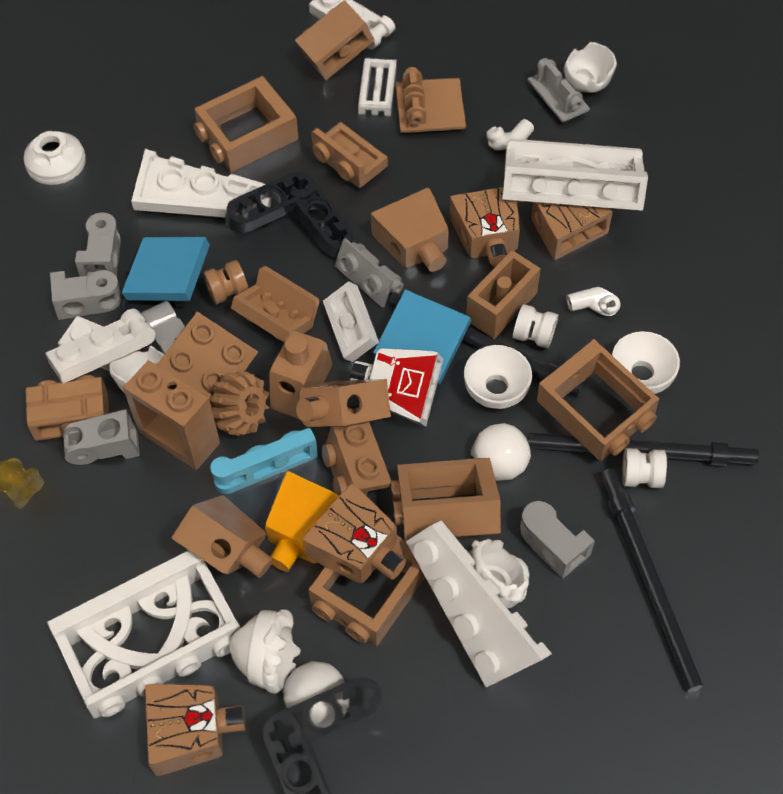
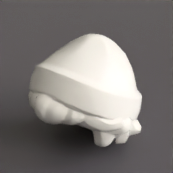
(503, 569)
(266, 649)

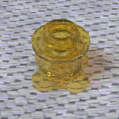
(19, 482)

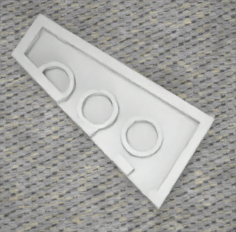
(183, 189)
(481, 621)

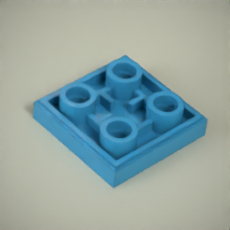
(166, 268)
(425, 327)

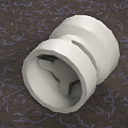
(543, 329)
(644, 468)

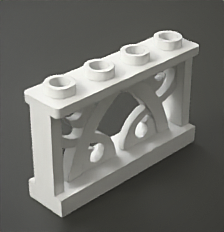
(574, 174)
(90, 621)

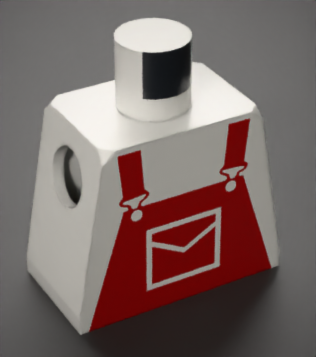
(410, 380)

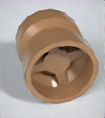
(225, 281)

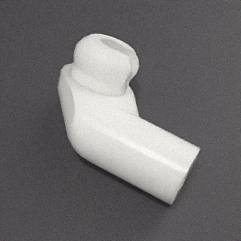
(499, 139)
(595, 299)

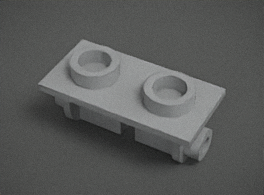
(557, 91)
(364, 271)

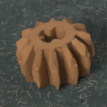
(239, 403)

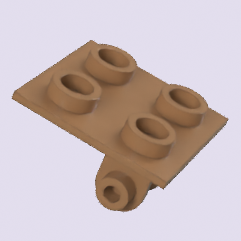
(429, 103)
(205, 353)

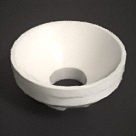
(58, 165)
(651, 352)
(501, 364)

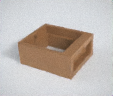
(256, 144)
(597, 360)
(172, 419)
(443, 479)
(357, 623)

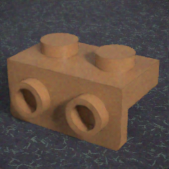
(348, 154)
(277, 305)
(355, 458)

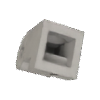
(102, 246)
(84, 294)
(165, 324)
(101, 438)
(553, 540)

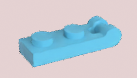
(263, 461)

